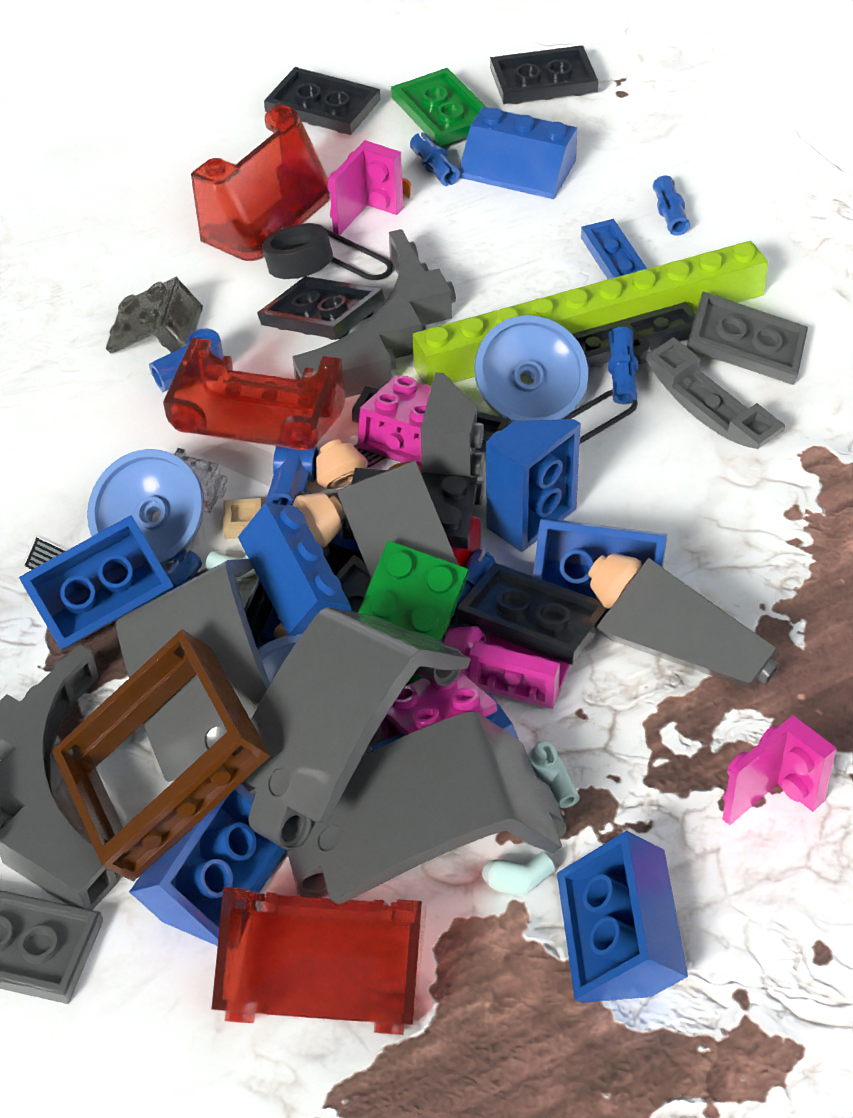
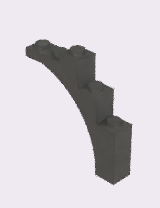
(371, 349)
(38, 836)

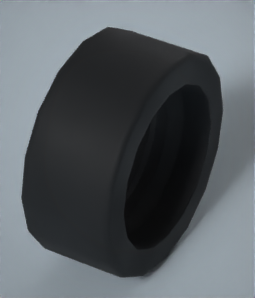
(297, 251)

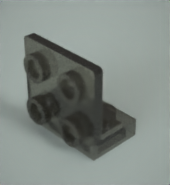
(162, 311)

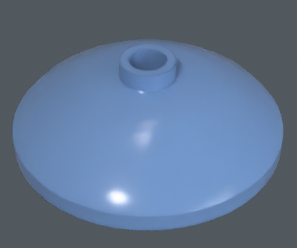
(543, 353)
(140, 487)

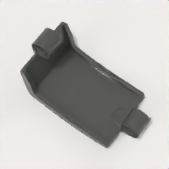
(215, 615)
(327, 711)
(423, 801)

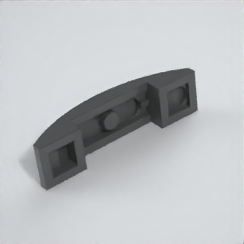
(707, 401)

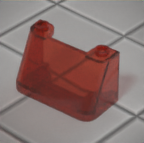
(262, 193)
(253, 407)
(319, 959)

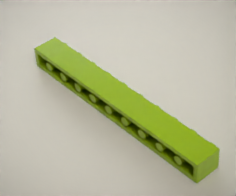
(728, 272)

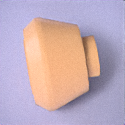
(337, 464)
(322, 515)
(611, 576)

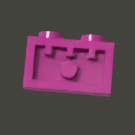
(365, 178)
(393, 420)
(516, 672)
(428, 703)
(785, 757)

